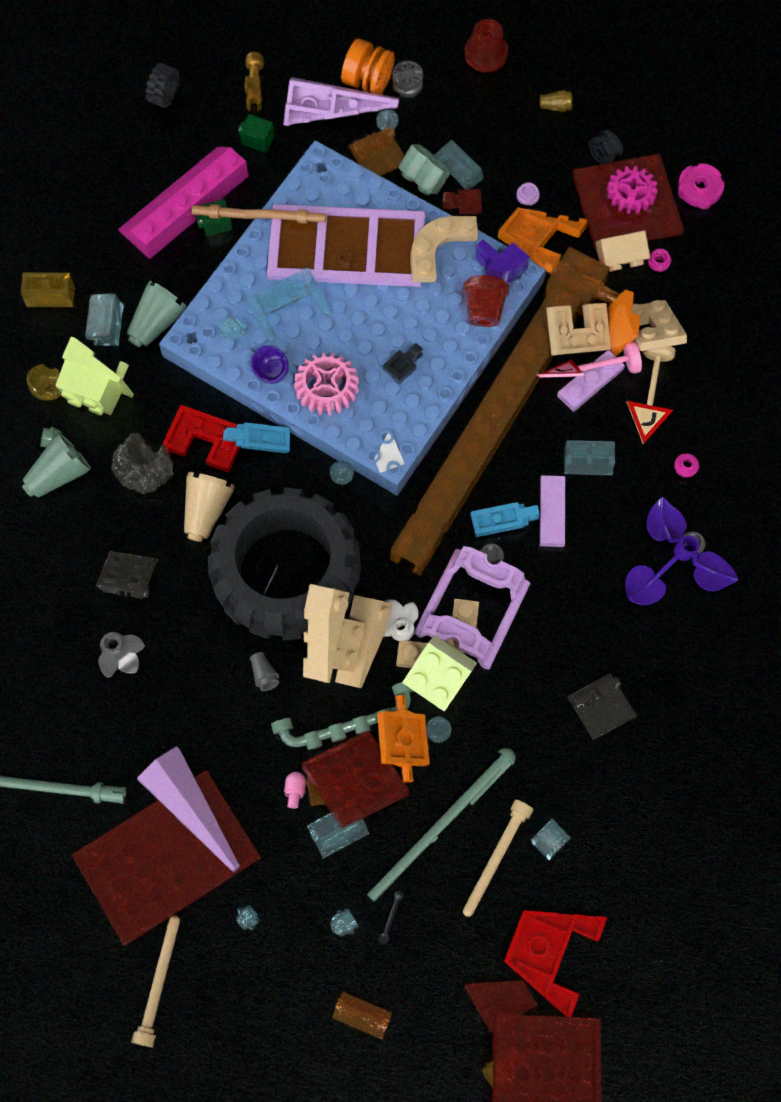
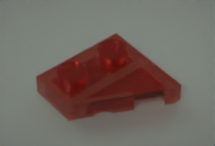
(500, 998)

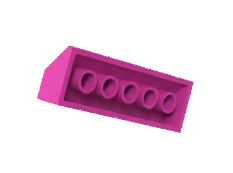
(172, 209)

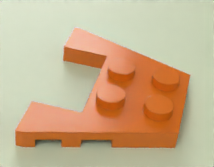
(533, 229)

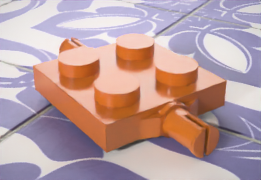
(403, 738)

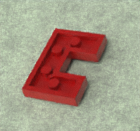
(193, 423)

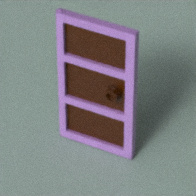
(348, 248)

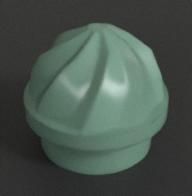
(48, 435)

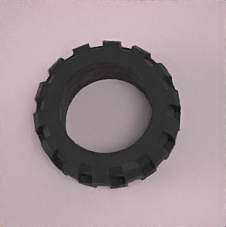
(264, 516)

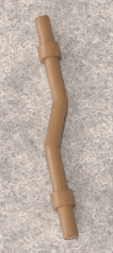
(300, 216)

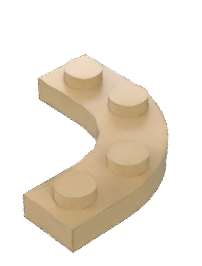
(434, 235)
(410, 651)

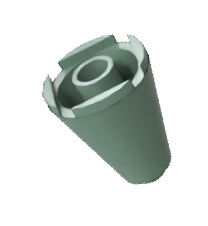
(154, 314)
(55, 467)

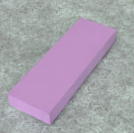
(552, 511)

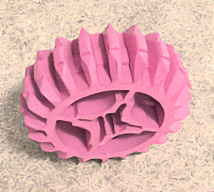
(326, 371)

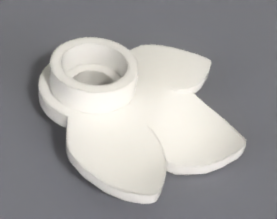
(401, 617)

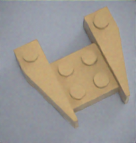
(341, 641)

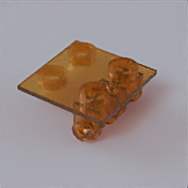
(378, 152)

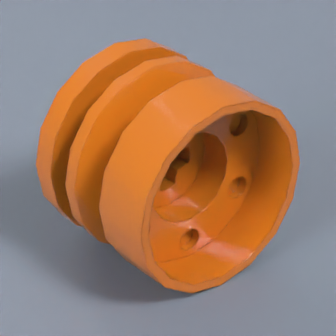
(367, 67)

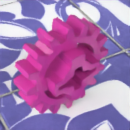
(632, 190)

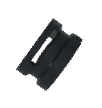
(605, 147)

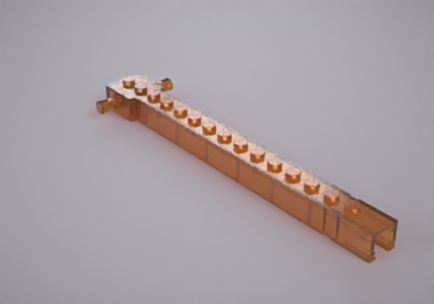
(573, 282)

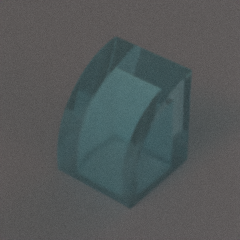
(550, 839)

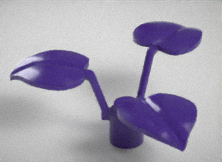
(668, 523)

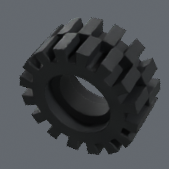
(162, 85)

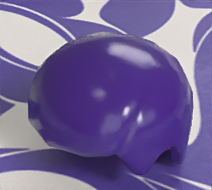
(270, 364)

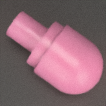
(294, 788)

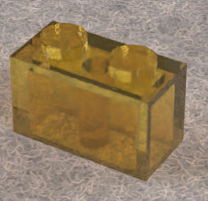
(47, 289)

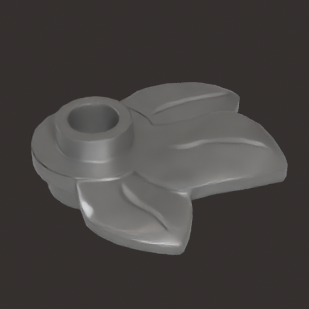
(121, 657)

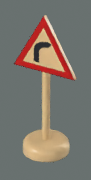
(648, 417)

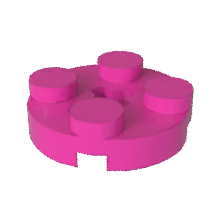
(697, 196)

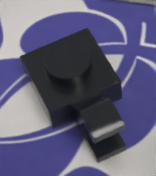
(402, 364)

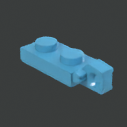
(259, 437)
(502, 518)

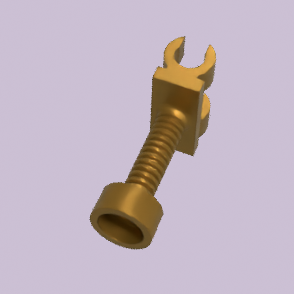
(254, 63)

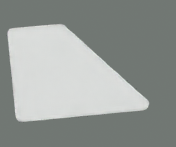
(388, 453)

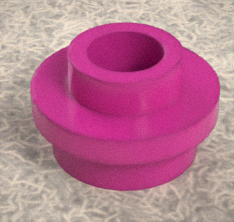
(659, 254)
(686, 471)

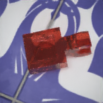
(466, 201)

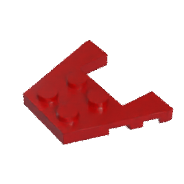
(540, 948)

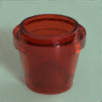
(486, 46)
(485, 299)

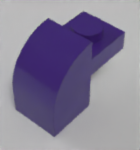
(506, 265)

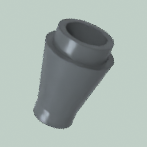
(264, 674)

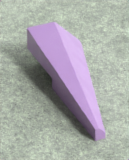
(319, 101)
(178, 791)

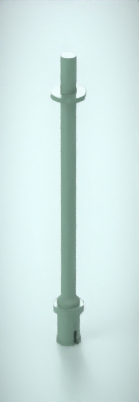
(98, 792)

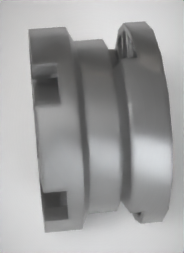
(401, 77)

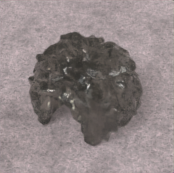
(139, 467)

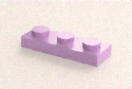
(585, 386)

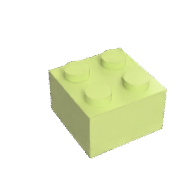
(439, 672)

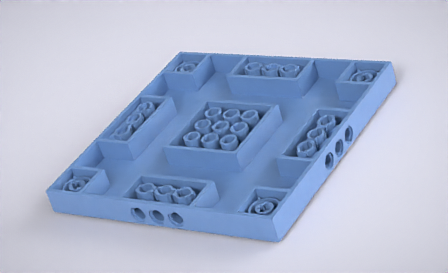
(363, 327)

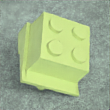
(90, 382)

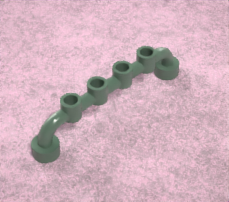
(338, 731)

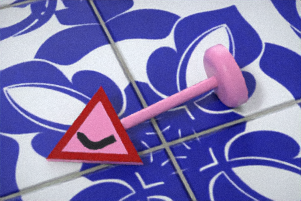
(569, 368)

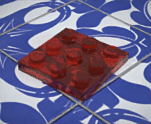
(354, 779)

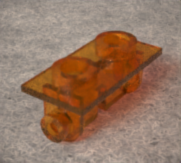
(361, 1015)

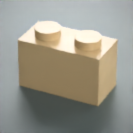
(623, 249)

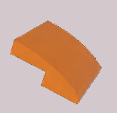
(622, 322)

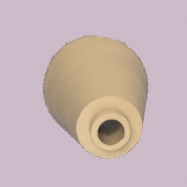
(204, 504)

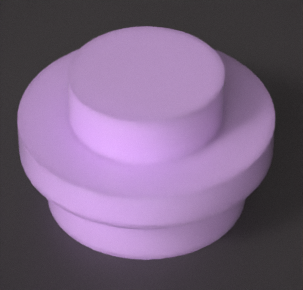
(528, 194)

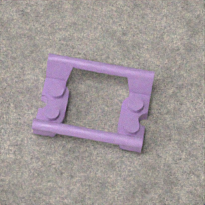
(467, 636)

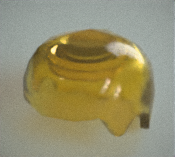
(42, 382)

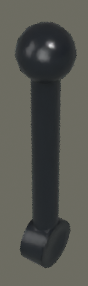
(384, 937)

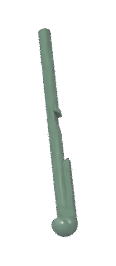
(469, 797)

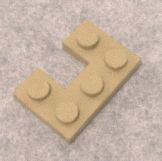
(665, 327)
(588, 339)

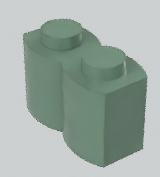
(424, 169)

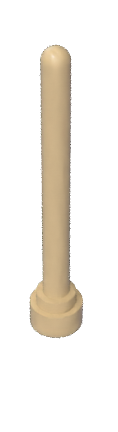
(519, 813)
(144, 1034)

